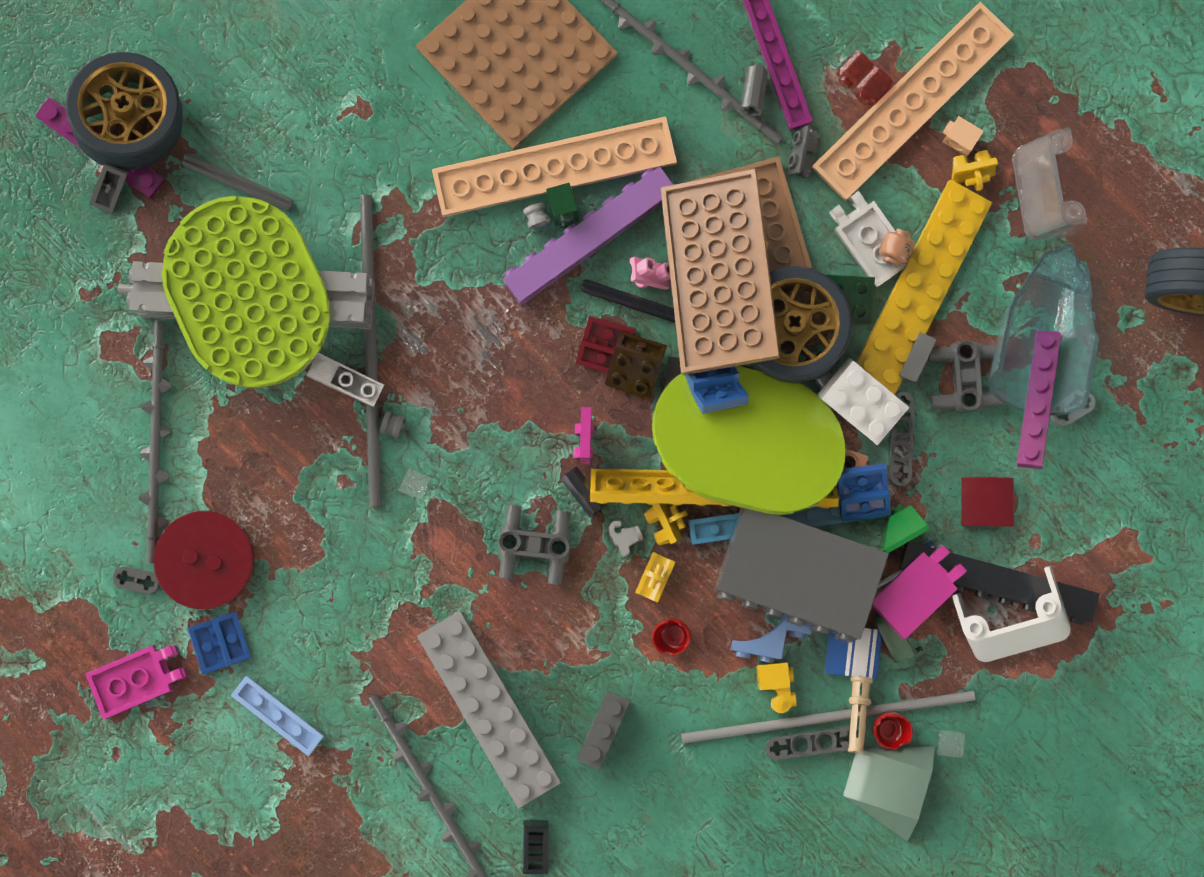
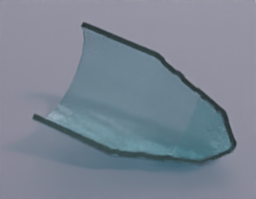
(1054, 300)

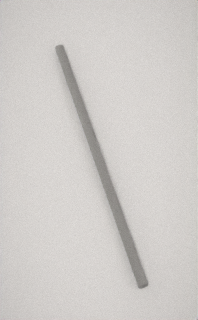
(826, 717)

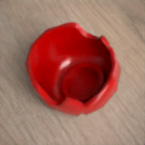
(671, 637)
(892, 730)

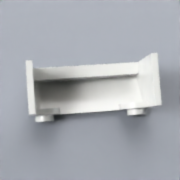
(1047, 629)

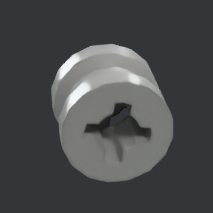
(537, 215)

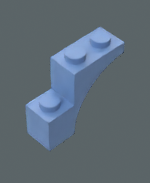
(770, 645)

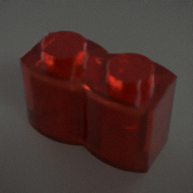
(864, 78)

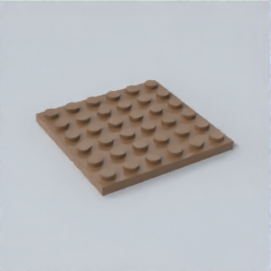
(516, 60)

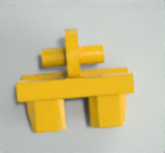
(975, 172)
(670, 520)
(655, 577)

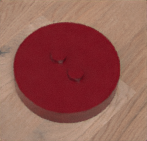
(204, 560)

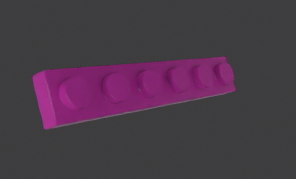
(778, 63)
(55, 117)
(1039, 400)

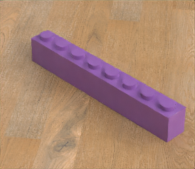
(587, 237)

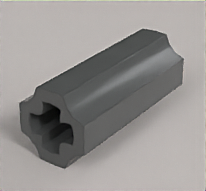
(754, 90)

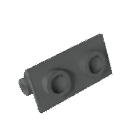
(803, 141)

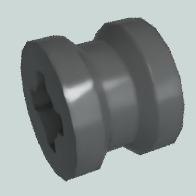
(392, 424)

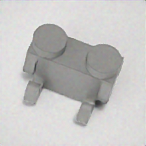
(626, 538)

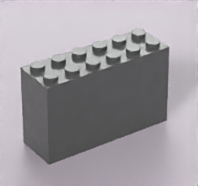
(800, 574)

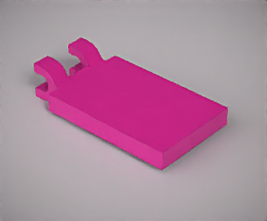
(585, 430)
(917, 592)
(133, 680)

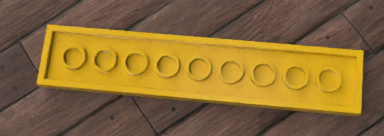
(923, 283)
(656, 487)

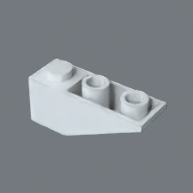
(345, 380)

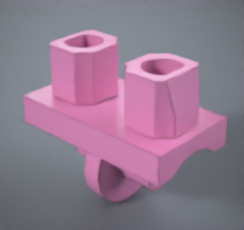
(650, 273)

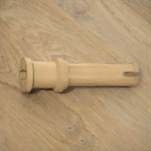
(856, 700)

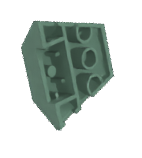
(891, 785)

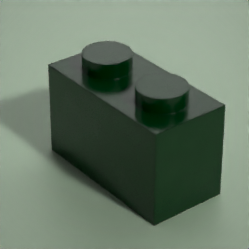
(562, 205)

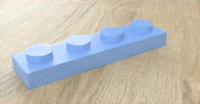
(277, 715)

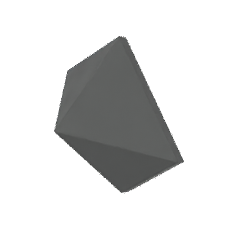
(108, 188)

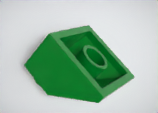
(901, 528)

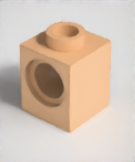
(961, 135)

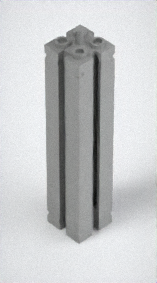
(348, 295)

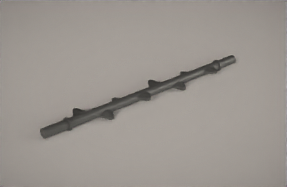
(681, 57)
(158, 431)
(428, 792)

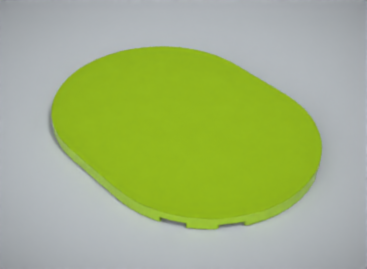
(246, 292)
(760, 456)

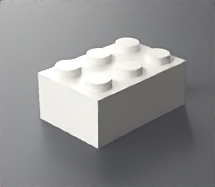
(863, 401)

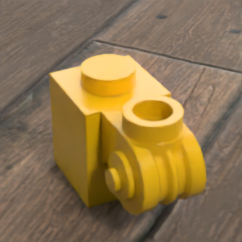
(777, 678)

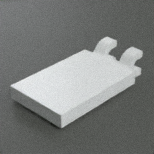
(863, 235)

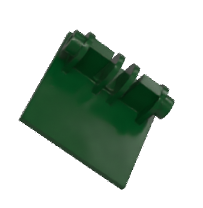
(859, 294)

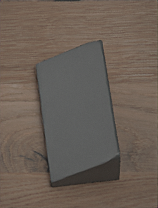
(917, 358)

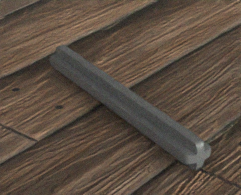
(237, 182)

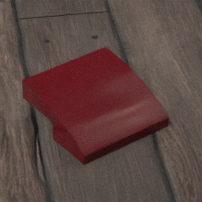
(599, 342)
(987, 501)

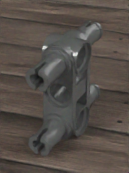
(965, 377)
(534, 544)

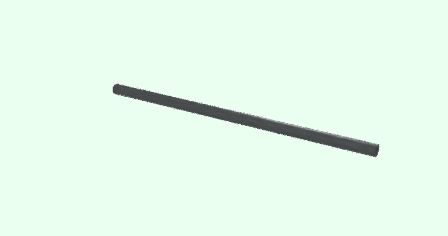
(370, 346)

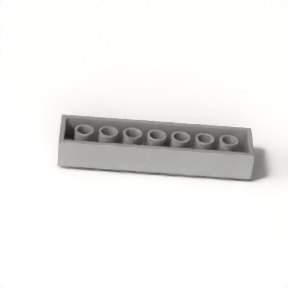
(489, 709)

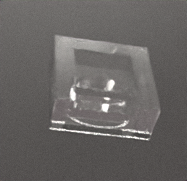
(415, 484)
(950, 743)

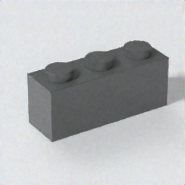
(603, 730)

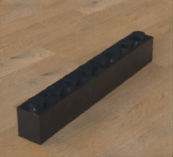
(1008, 584)

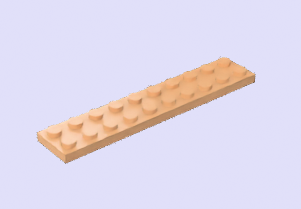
(912, 101)
(534, 169)

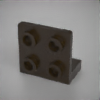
(635, 364)

